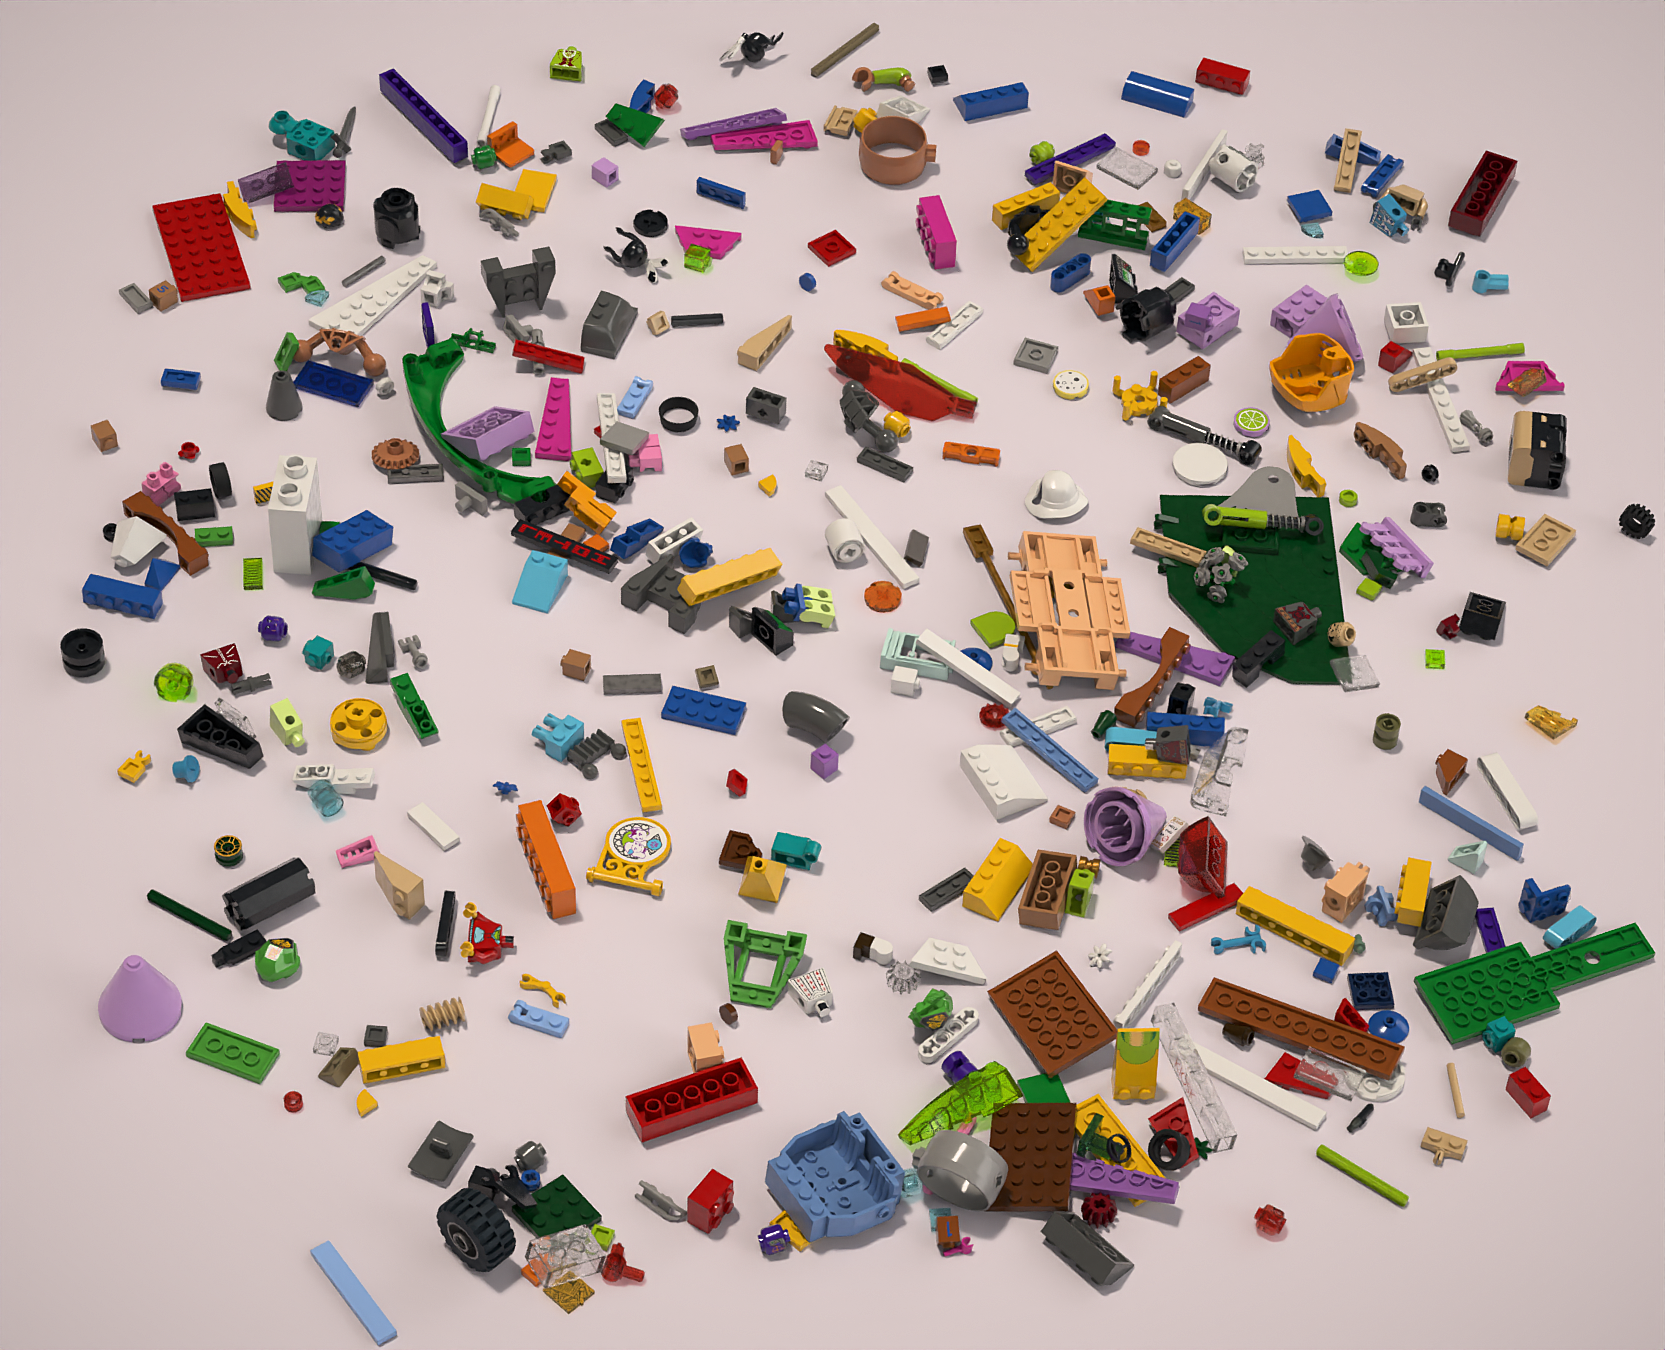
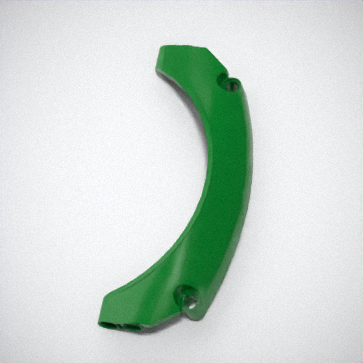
(425, 382)

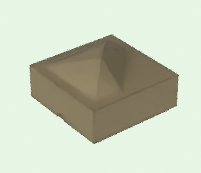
(706, 676)

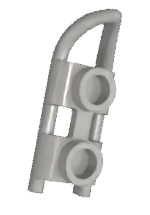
(497, 220)
(665, 1202)

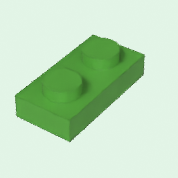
(286, 351)
(214, 536)

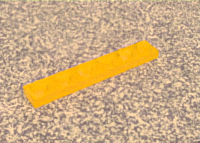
(641, 765)

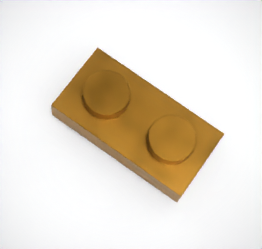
(1157, 221)

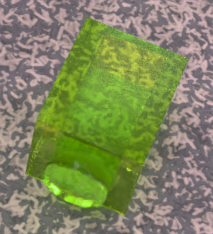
(697, 258)

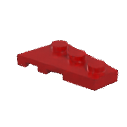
(1283, 1075)
(1175, 1118)

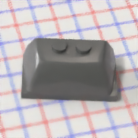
(607, 325)
(1447, 916)

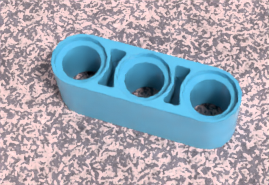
(1127, 736)
(1570, 927)

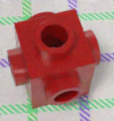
(564, 809)

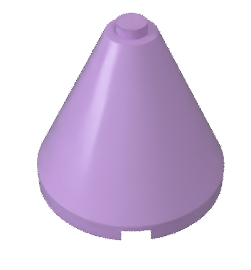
(1334, 322)
(1121, 825)
(139, 1002)

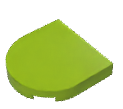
(993, 627)

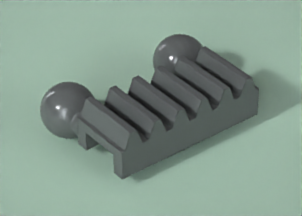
(593, 749)

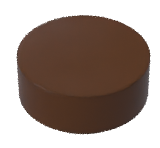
(728, 1013)

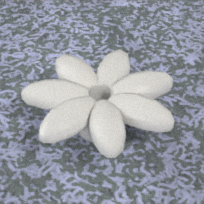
(1099, 956)

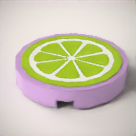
(1251, 422)

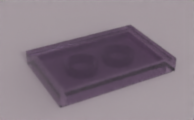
(265, 183)

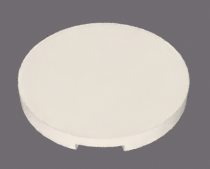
(1200, 464)
(1379, 1089)

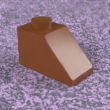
(1450, 769)

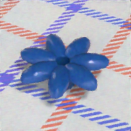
(728, 422)
(505, 787)

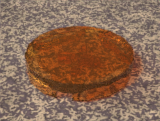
(882, 596)

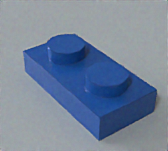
(180, 379)

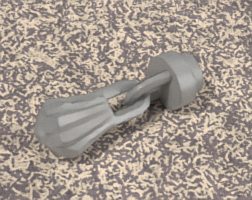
(1467, 418)

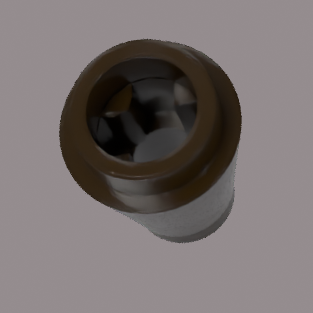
(1241, 1034)

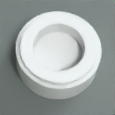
(385, 386)

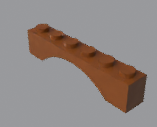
(190, 554)
(1133, 704)

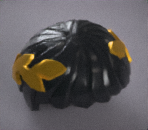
(329, 215)

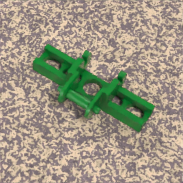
(478, 344)

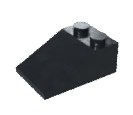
(1482, 616)

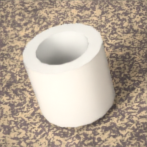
(844, 540)

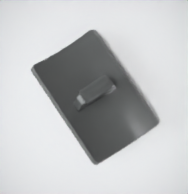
(440, 1152)

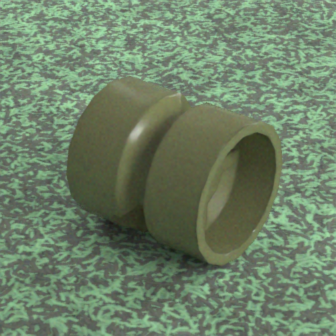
(1386, 731)

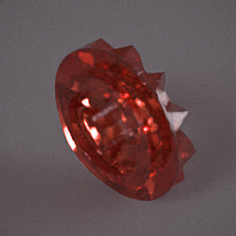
(987, 718)

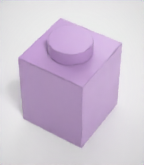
(605, 172)

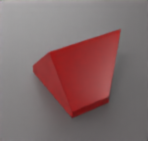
(1349, 1016)

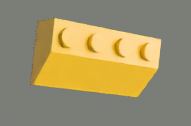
(997, 880)

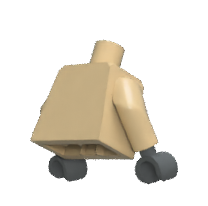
(1410, 200)

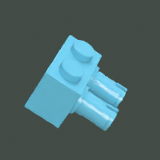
(564, 736)

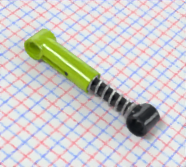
(1260, 519)

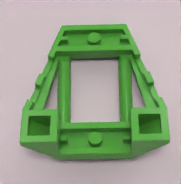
(766, 943)

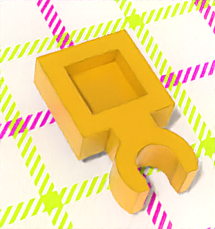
(133, 769)

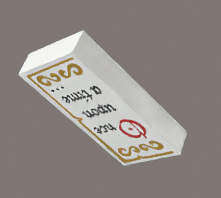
(1169, 834)

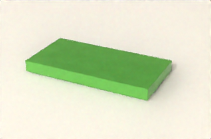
(232, 1053)

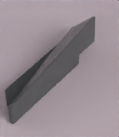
(380, 649)

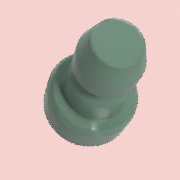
(1359, 945)

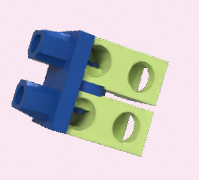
(809, 604)

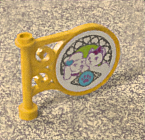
(637, 846)

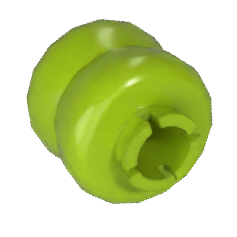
(1041, 152)

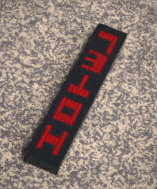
(564, 546)

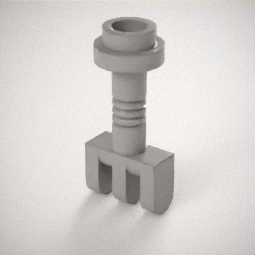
(419, 659)

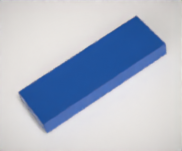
(721, 192)

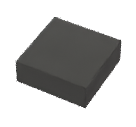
(375, 1036)

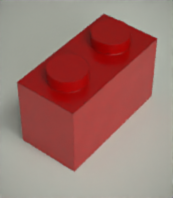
(1528, 1092)

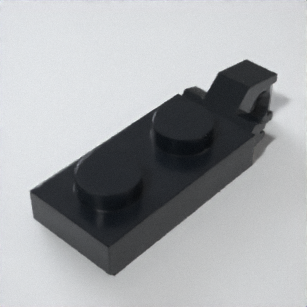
(239, 949)

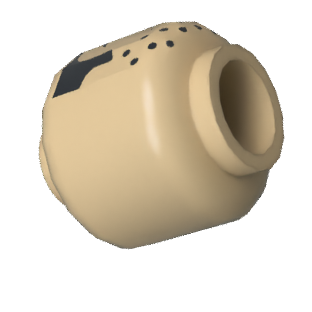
(1341, 634)

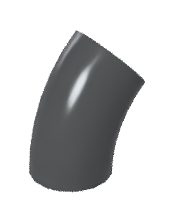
(813, 715)

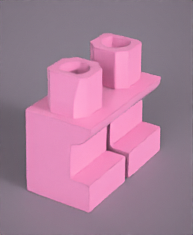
(647, 455)
(161, 484)

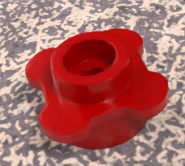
(188, 450)

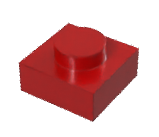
(736, 782)

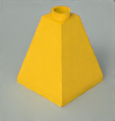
(762, 879)

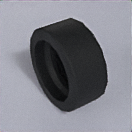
(220, 480)
(1181, 1156)

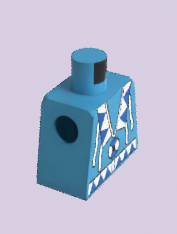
(1389, 217)

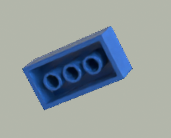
(352, 541)

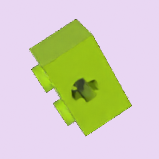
(586, 466)

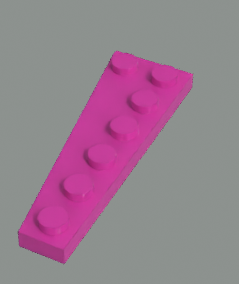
(792, 134)
(554, 432)

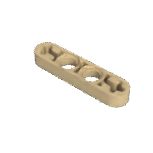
(1422, 374)

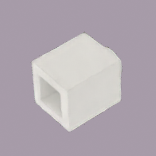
(904, 681)

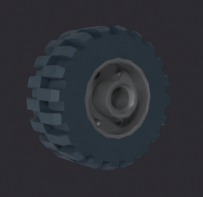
(476, 1229)

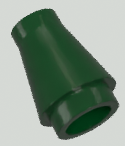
(1105, 720)

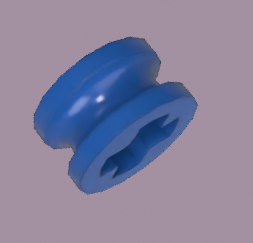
(533, 1184)

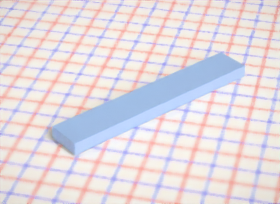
(353, 1292)

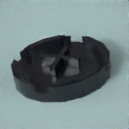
(650, 223)

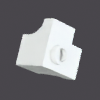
(436, 289)

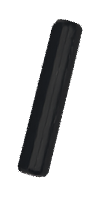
(698, 319)

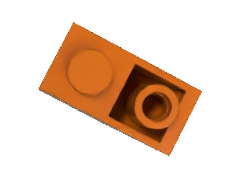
(1101, 299)

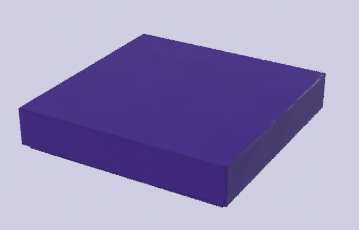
(427, 324)

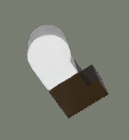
(872, 948)

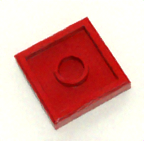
(832, 248)

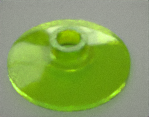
(1361, 263)

